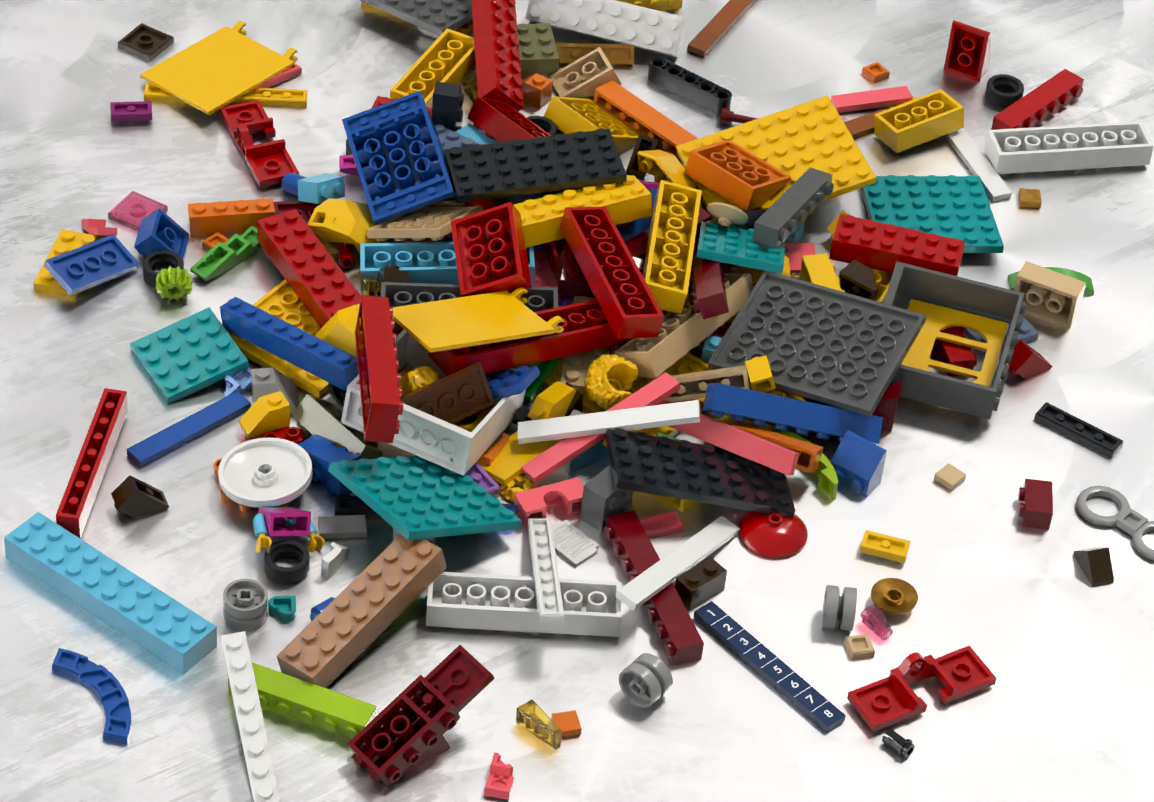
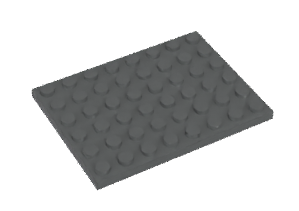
(820, 341)

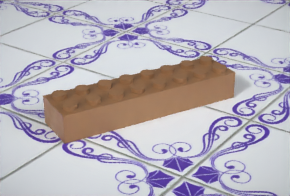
(362, 611)

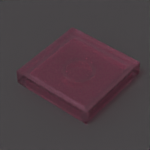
(134, 209)

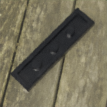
(1078, 430)

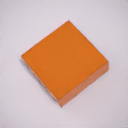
(875, 72)
(211, 241)
(567, 722)

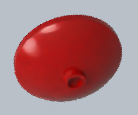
(772, 535)

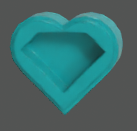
(283, 607)

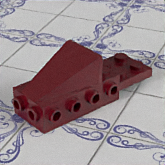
(418, 717)

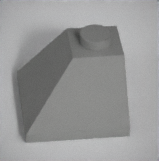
(268, 381)

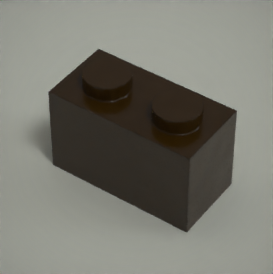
(701, 583)

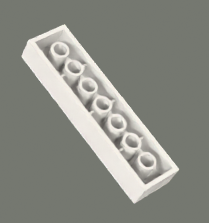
(613, 22)
(1068, 147)
(511, 604)

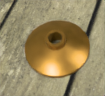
(894, 595)

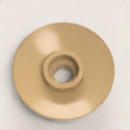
(727, 214)

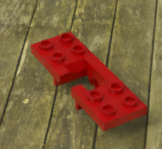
(266, 161)
(894, 700)

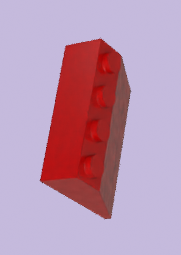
(491, 251)

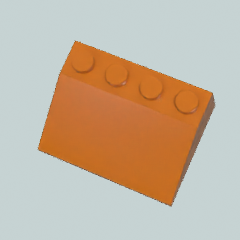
(735, 174)

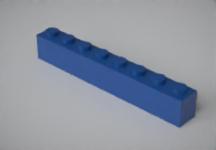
(289, 343)
(789, 413)

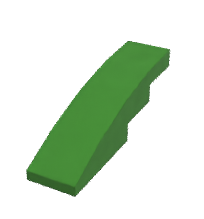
(228, 255)

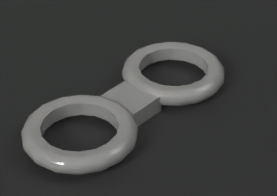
(1126, 519)

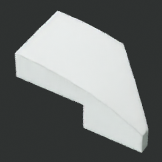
(333, 560)

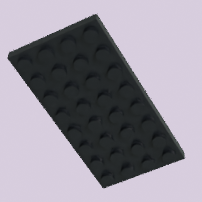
(534, 165)
(696, 473)

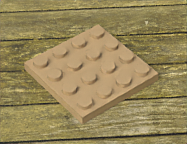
(422, 223)

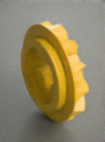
(509, 490)

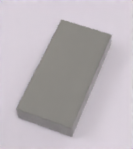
(342, 526)

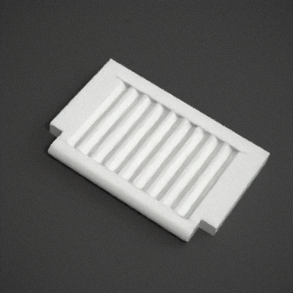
(573, 543)

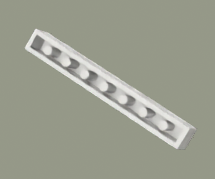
(250, 718)

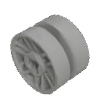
(245, 605)
(839, 607)
(645, 680)

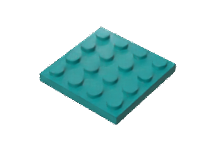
(737, 247)
(189, 355)

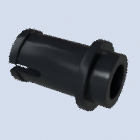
(900, 744)

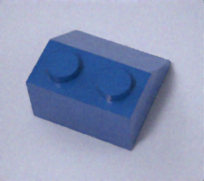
(160, 233)
(859, 464)

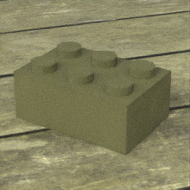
(537, 50)

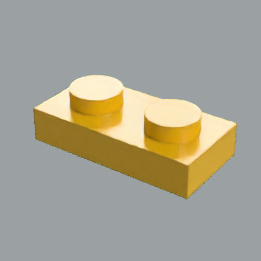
(885, 546)

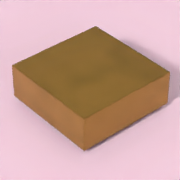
(1030, 198)

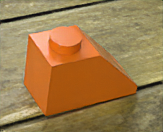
(537, 90)

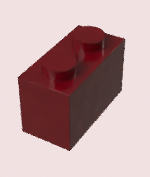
(1036, 503)

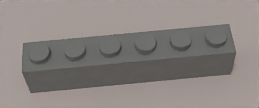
(793, 207)

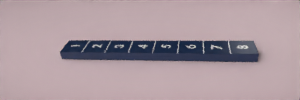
(769, 666)

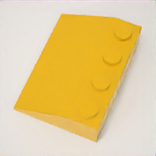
(584, 115)

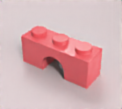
(562, 495)

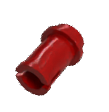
(346, 259)

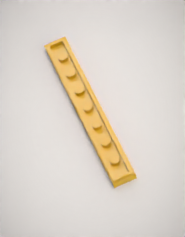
(266, 96)

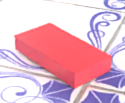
(662, 524)

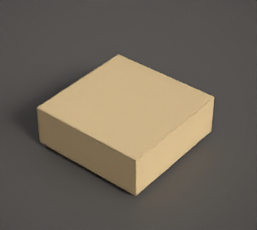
(950, 476)
(859, 646)

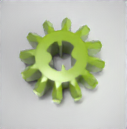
(174, 283)

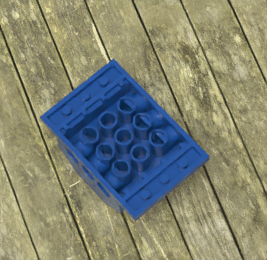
(399, 157)

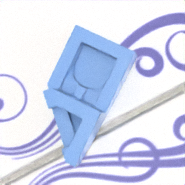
(238, 382)

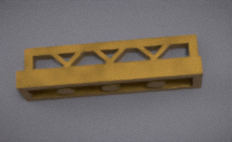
(615, 53)

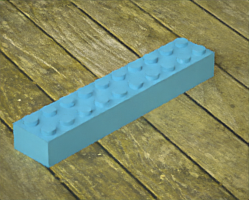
(111, 592)

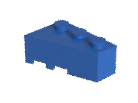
(321, 454)

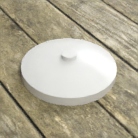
(265, 472)

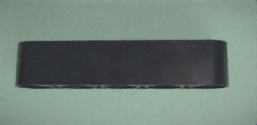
(689, 85)

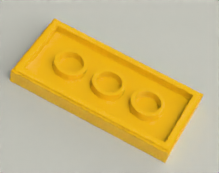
(513, 456)

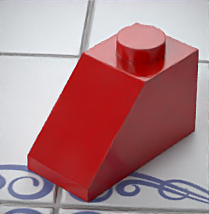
(1027, 361)

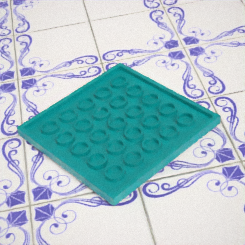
(936, 205)
(424, 497)

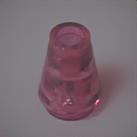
(876, 621)

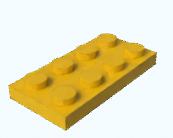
(66, 241)

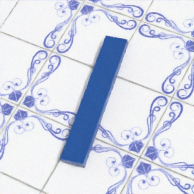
(188, 429)

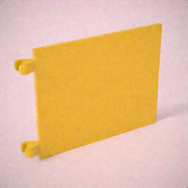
(218, 69)
(473, 320)

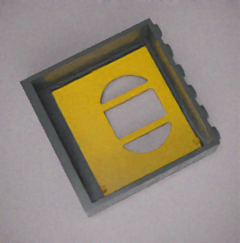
(950, 303)

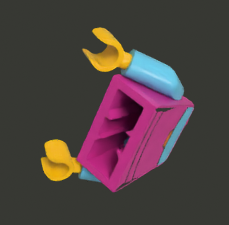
(284, 522)

